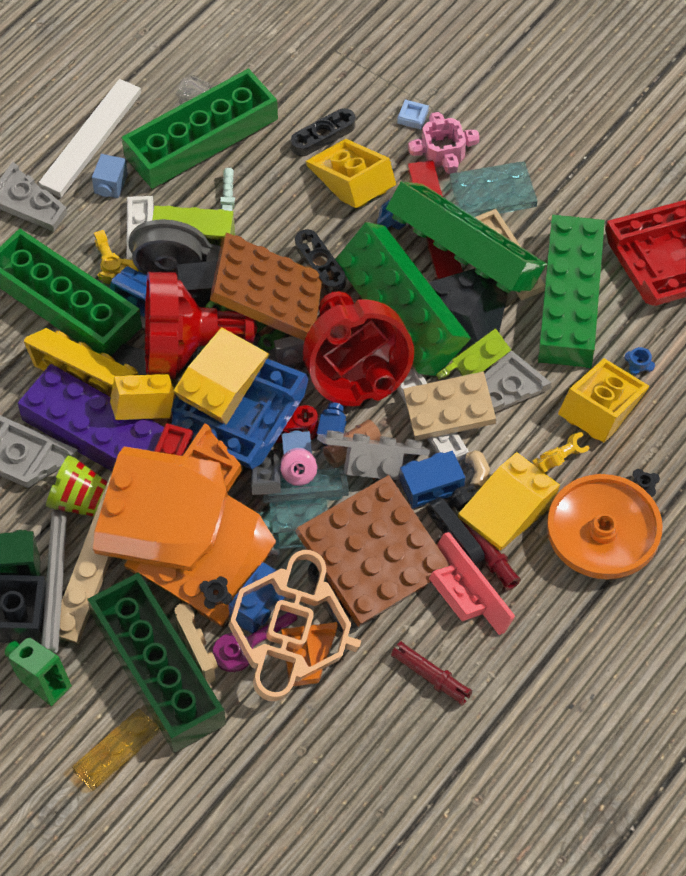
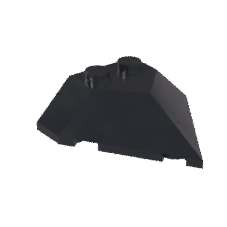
(473, 302)

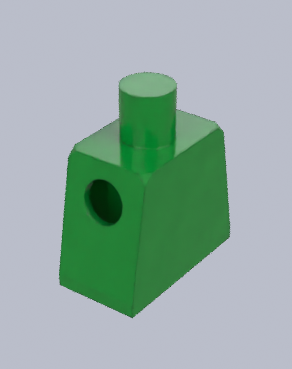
(33, 661)

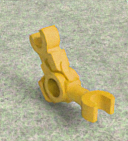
(110, 262)
(556, 456)

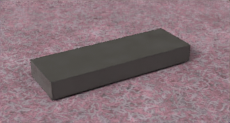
(267, 475)

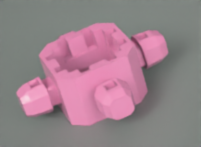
(437, 129)

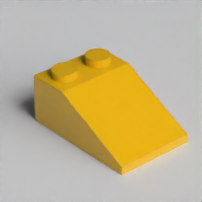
(353, 172)
(221, 375)
(602, 400)
(509, 501)

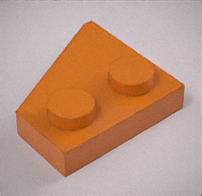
(209, 448)
(314, 650)

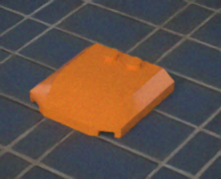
(161, 509)
(238, 551)

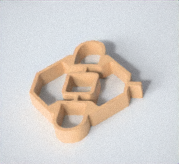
(300, 668)

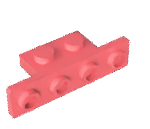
(467, 588)

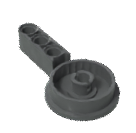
(165, 243)

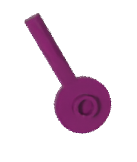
(230, 655)

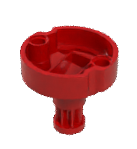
(179, 326)
(355, 348)

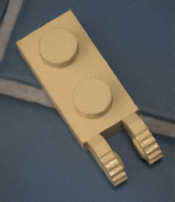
(195, 641)

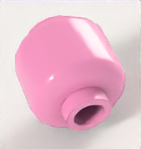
(293, 458)

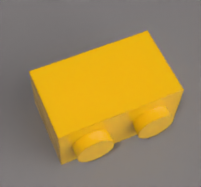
(142, 396)

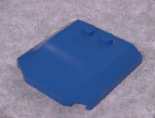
(257, 418)

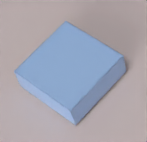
(412, 114)

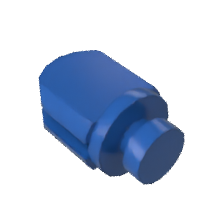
(332, 419)

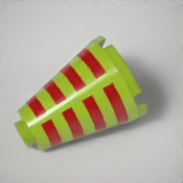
(76, 489)

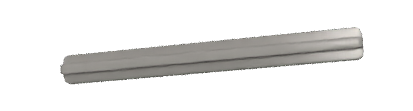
(54, 581)

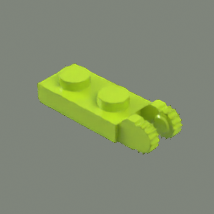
(478, 356)

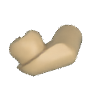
(478, 462)

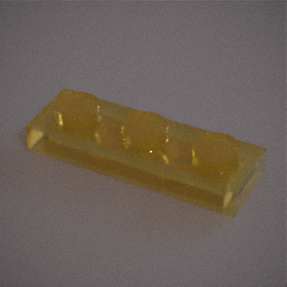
(115, 749)

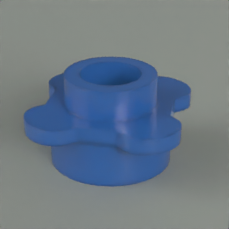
(639, 354)

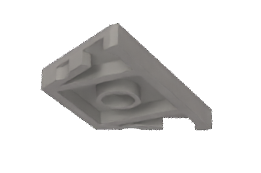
(29, 455)

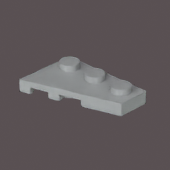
(28, 201)
(513, 381)

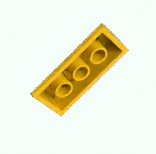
(76, 359)

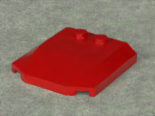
(651, 253)

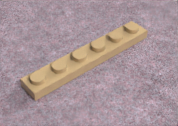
(82, 585)

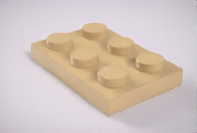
(449, 406)

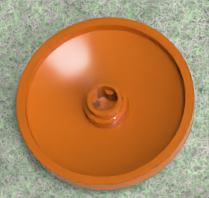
(604, 526)

